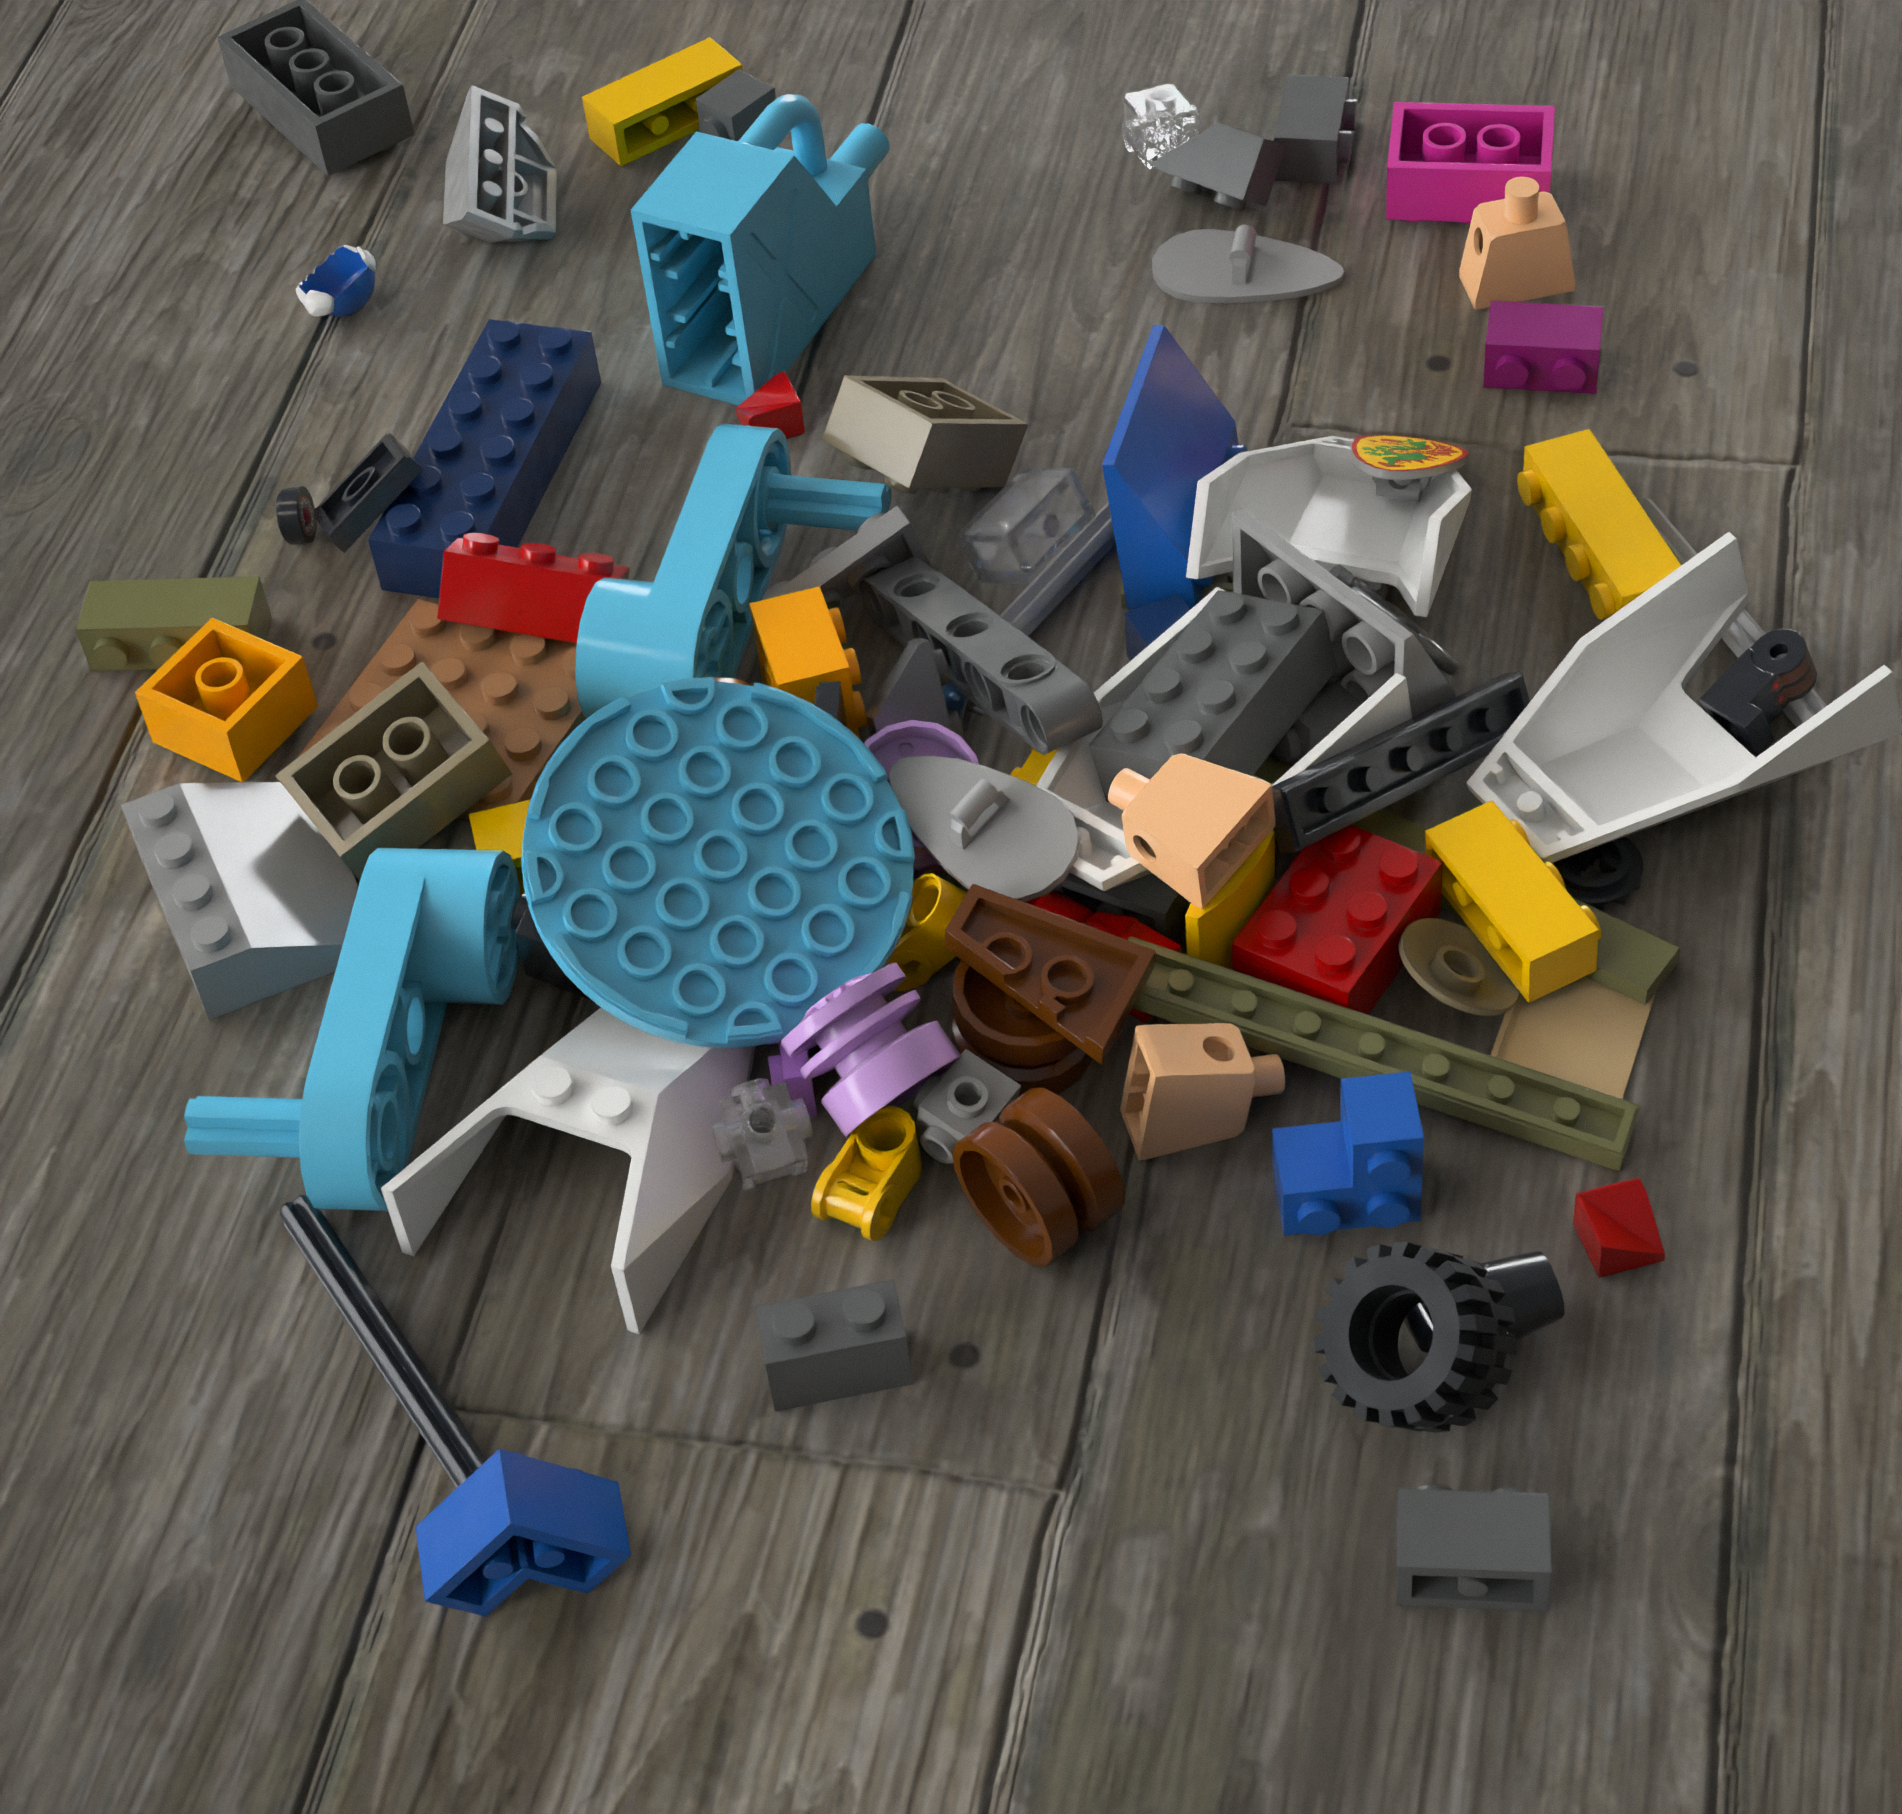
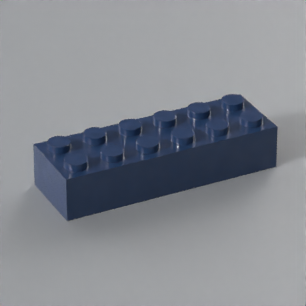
(488, 450)

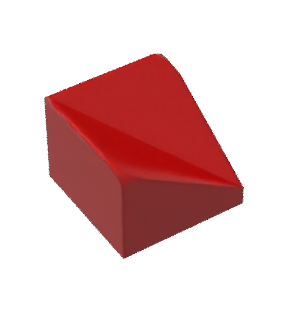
(774, 407)
(1618, 1227)

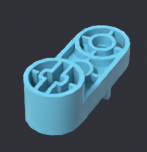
(715, 564)
(418, 937)

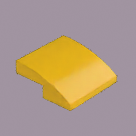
(1222, 919)

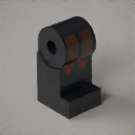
(1760, 687)

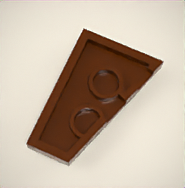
(1052, 965)

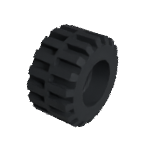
(1365, 1328)

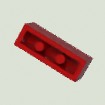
(519, 588)

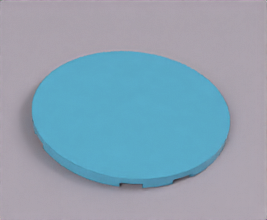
(715, 860)

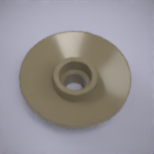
(1456, 967)

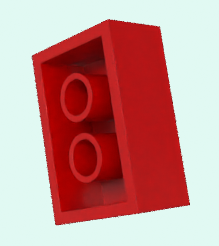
(1339, 918)

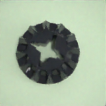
(1619, 873)

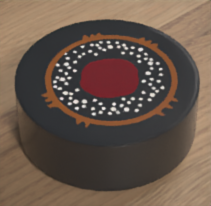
(296, 515)

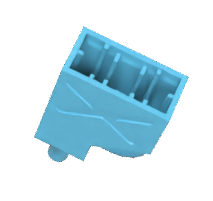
(753, 247)

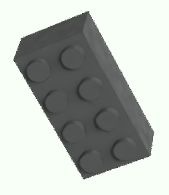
(316, 86)
(1221, 689)

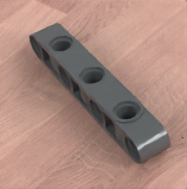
(984, 655)

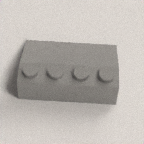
(1363, 638)
(243, 887)

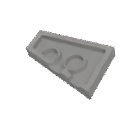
(838, 570)

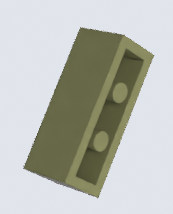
(151, 619)

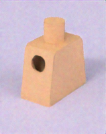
(1517, 248)
(1193, 822)
(1192, 1086)

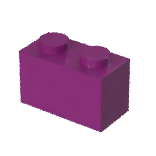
(1543, 347)

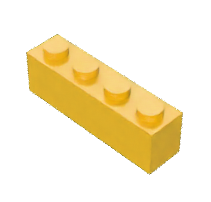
(1594, 520)

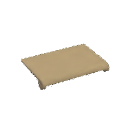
(1576, 1035)

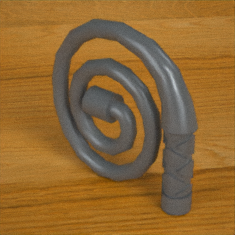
(1438, 655)

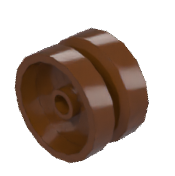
(1011, 1036)
(1039, 1176)

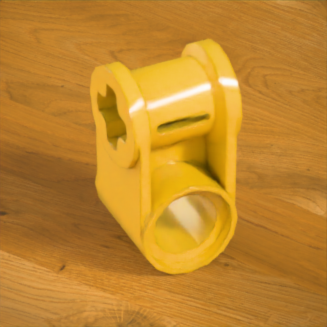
(921, 944)
(866, 1182)

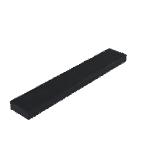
(1395, 762)

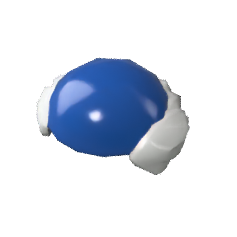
(340, 283)

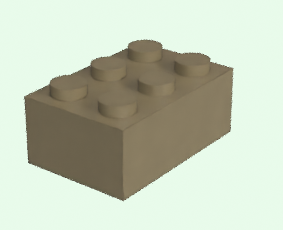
(923, 433)
(395, 770)

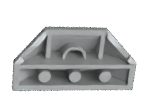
(498, 174)

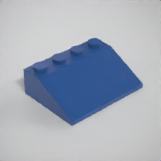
(1161, 447)

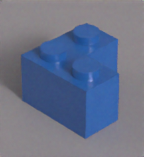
(1356, 1168)
(518, 1524)

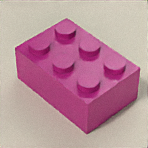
(1463, 155)

